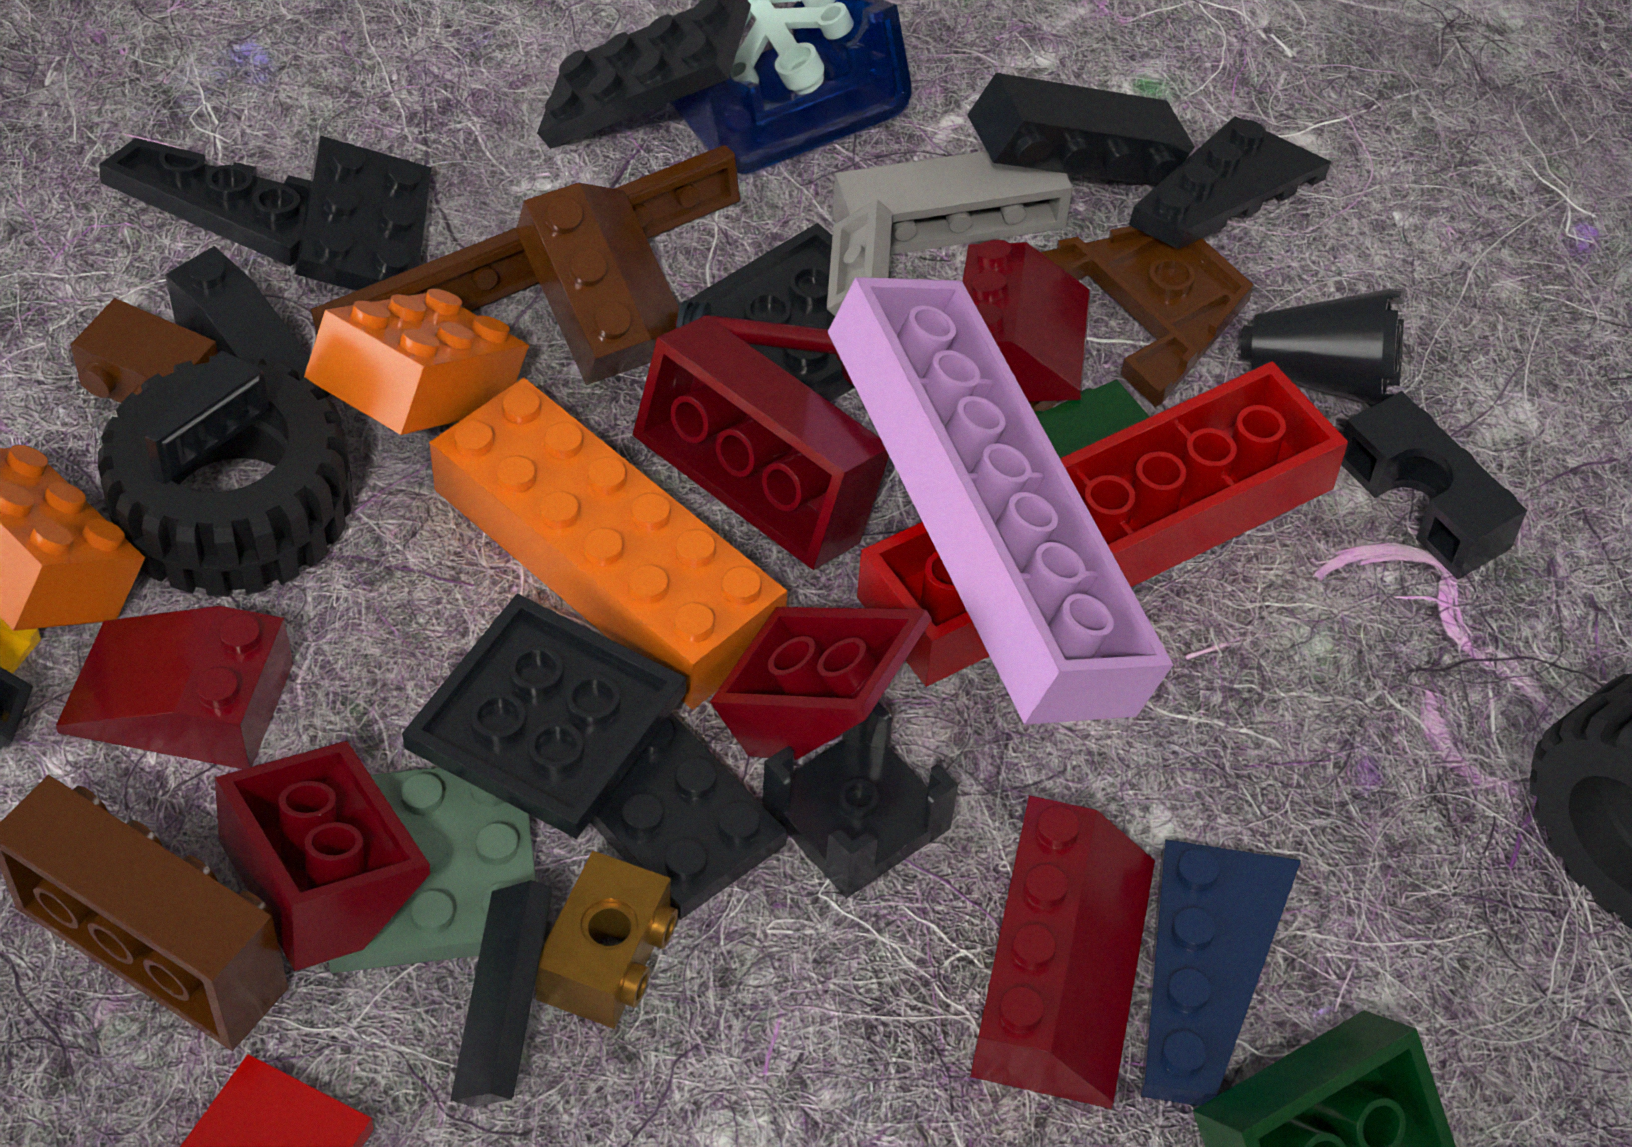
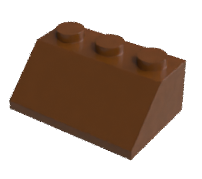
(598, 277)

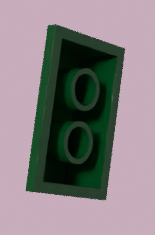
(1343, 1089)

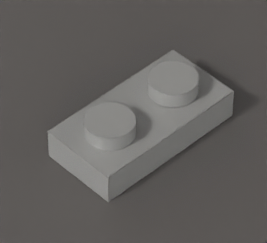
(859, 250)

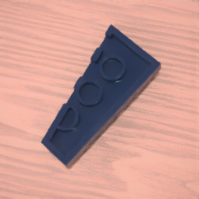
(1208, 954)

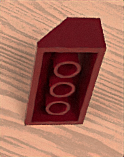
(1065, 956)

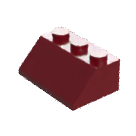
(1033, 315)
(318, 850)

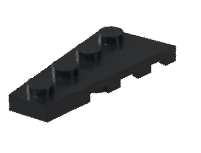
(1225, 179)
(220, 199)

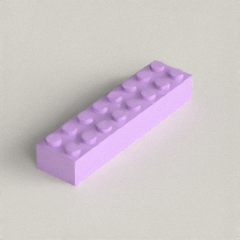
(998, 503)

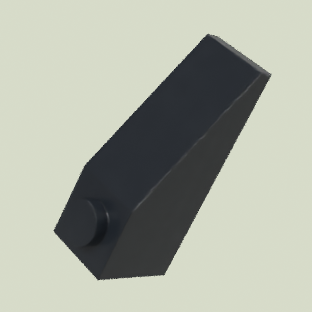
(226, 306)

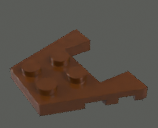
(1175, 293)

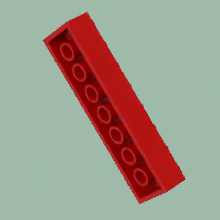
(1152, 491)

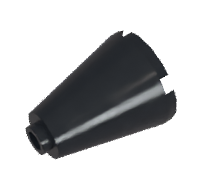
(1333, 345)

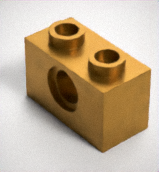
(605, 902)

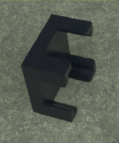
(858, 804)

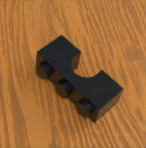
(1468, 512)

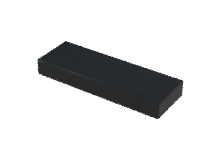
(502, 994)

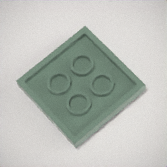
(471, 848)

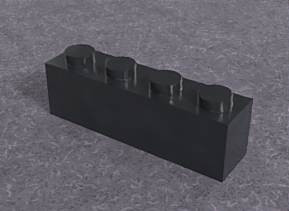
(1079, 130)

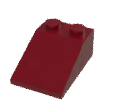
(814, 675)
(183, 684)

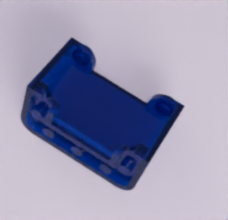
(768, 123)

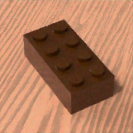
(142, 910)

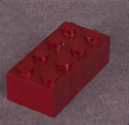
(760, 441)

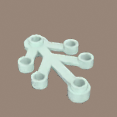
(797, 62)

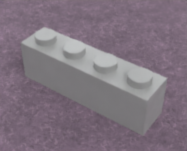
(956, 200)

